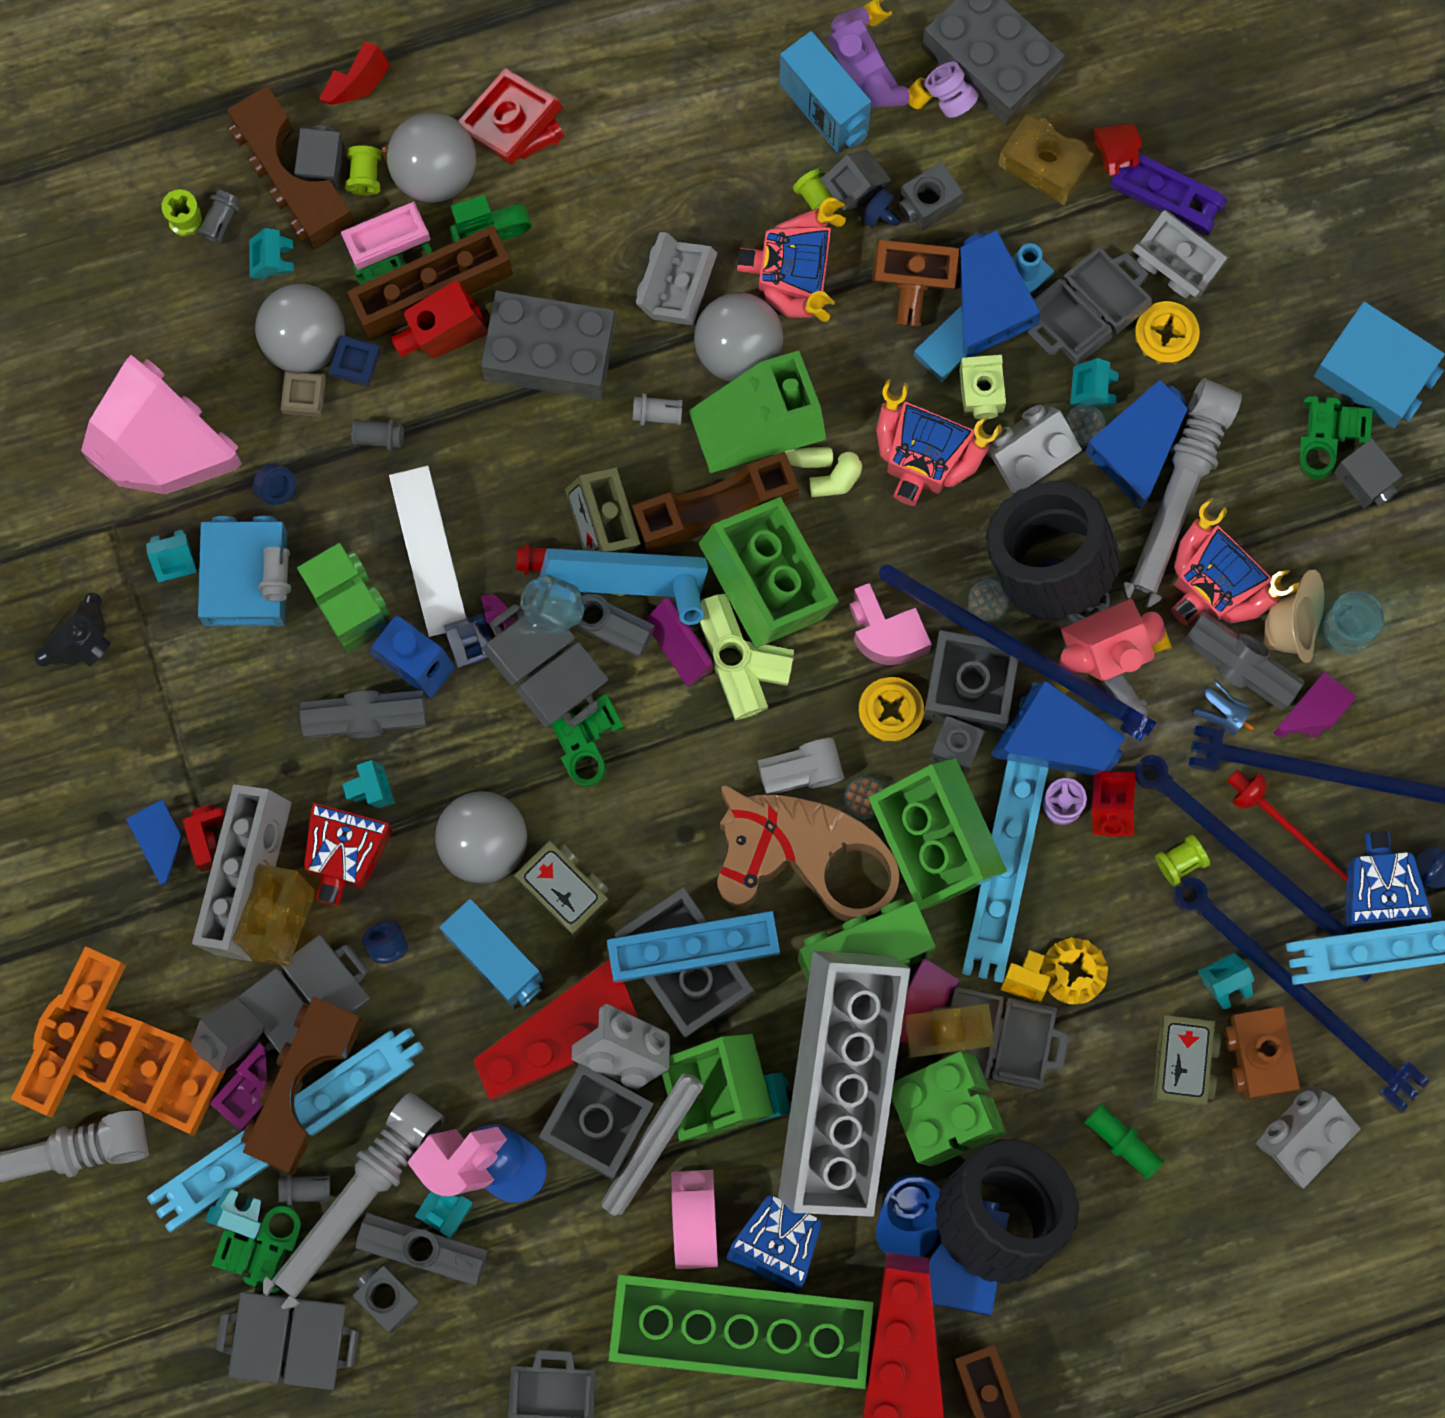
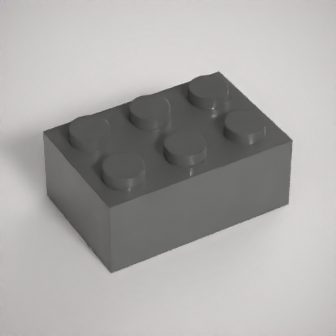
(996, 51)
(548, 345)
(695, 996)

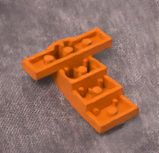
(113, 1053)

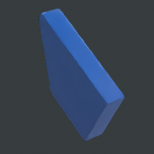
(158, 838)

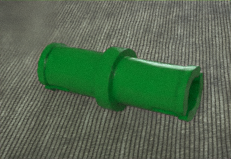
(1124, 1141)

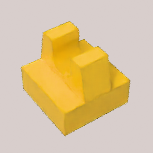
(1026, 980)

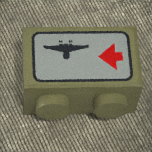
(602, 512)
(563, 888)
(1185, 1062)

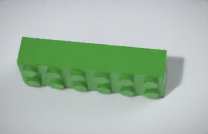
(741, 1331)

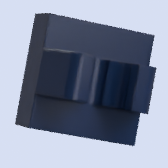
(355, 361)
(467, 639)

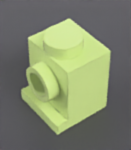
(977, 371)

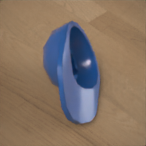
(518, 1169)
(908, 1216)

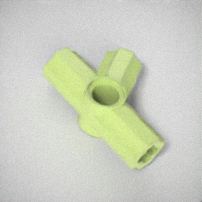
(757, 664)

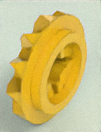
(1183, 324)
(891, 690)
(1083, 988)

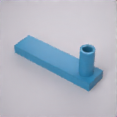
(944, 347)
(633, 575)
(693, 947)

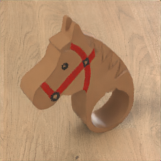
(791, 832)

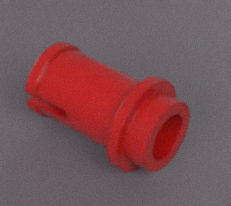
(550, 135)
(530, 559)

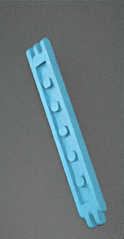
(1001, 896)
(1369, 952)
(315, 1108)

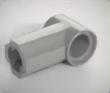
(812, 765)

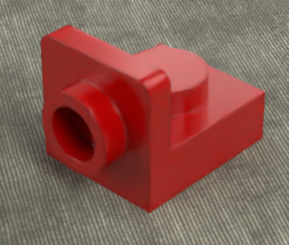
(1113, 803)
(202, 843)

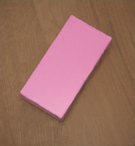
(385, 235)

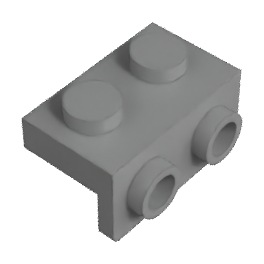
(1180, 255)
(675, 280)
(1033, 446)
(624, 1048)
(1308, 1135)

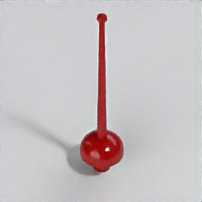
(1252, 793)

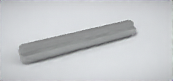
(652, 1144)

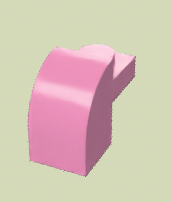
(888, 640)
(457, 1165)
(694, 1219)

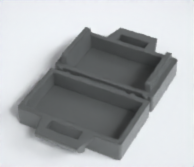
(1090, 305)
(554, 680)
(316, 974)
(1019, 1038)
(305, 1343)
(551, 1391)

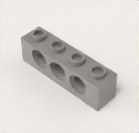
(247, 839)

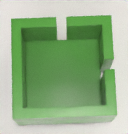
(340, 591)
(732, 1086)
(939, 1107)

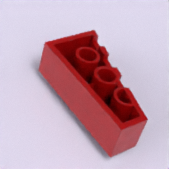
(544, 1042)
(904, 1352)

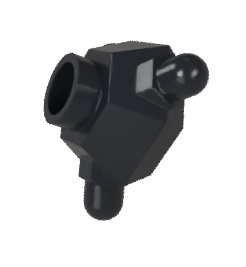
(76, 635)

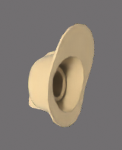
(1296, 619)

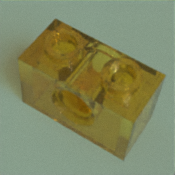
(1054, 178)
(274, 915)
(948, 1030)

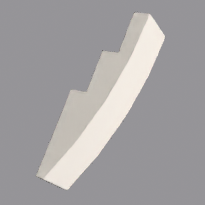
(427, 548)

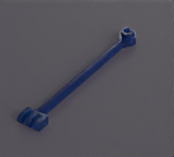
(1134, 722)
(1217, 751)
(1238, 846)
(1395, 1079)

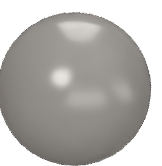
(431, 157)
(299, 328)
(737, 334)
(481, 837)

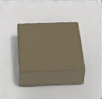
(303, 394)

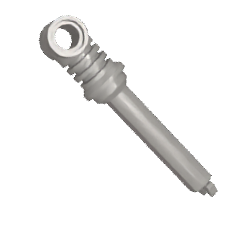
(1210, 413)
(115, 1139)
(375, 1172)

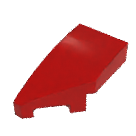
(361, 79)
(1118, 146)

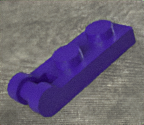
(1171, 191)

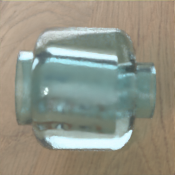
(552, 604)

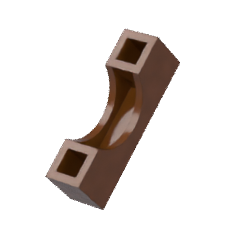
(315, 206)
(684, 516)
(322, 1036)

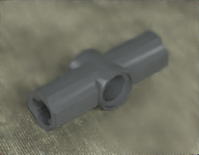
(616, 626)
(1243, 660)
(363, 714)
(395, 1240)

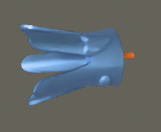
(1235, 713)

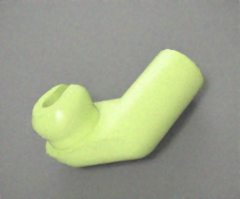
(810, 457)
(841, 478)

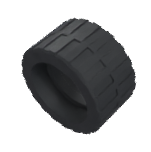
(1045, 511)
(1040, 1187)

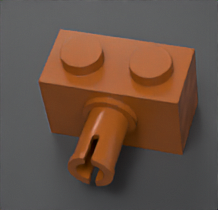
(914, 271)
(1261, 1054)

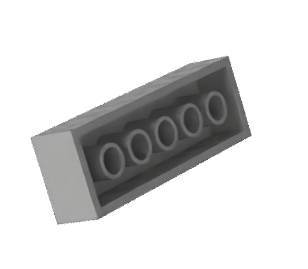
(843, 1083)

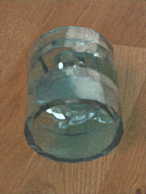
(1352, 622)

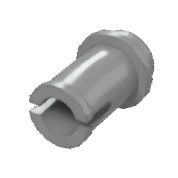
(656, 410)
(275, 574)
(1123, 691)

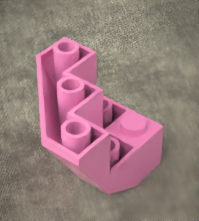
(153, 437)

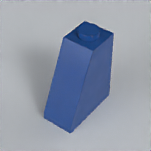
(992, 295)
(1138, 441)
(1059, 735)
(955, 1286)

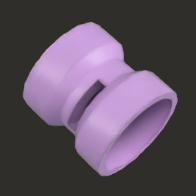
(951, 89)
(1065, 794)

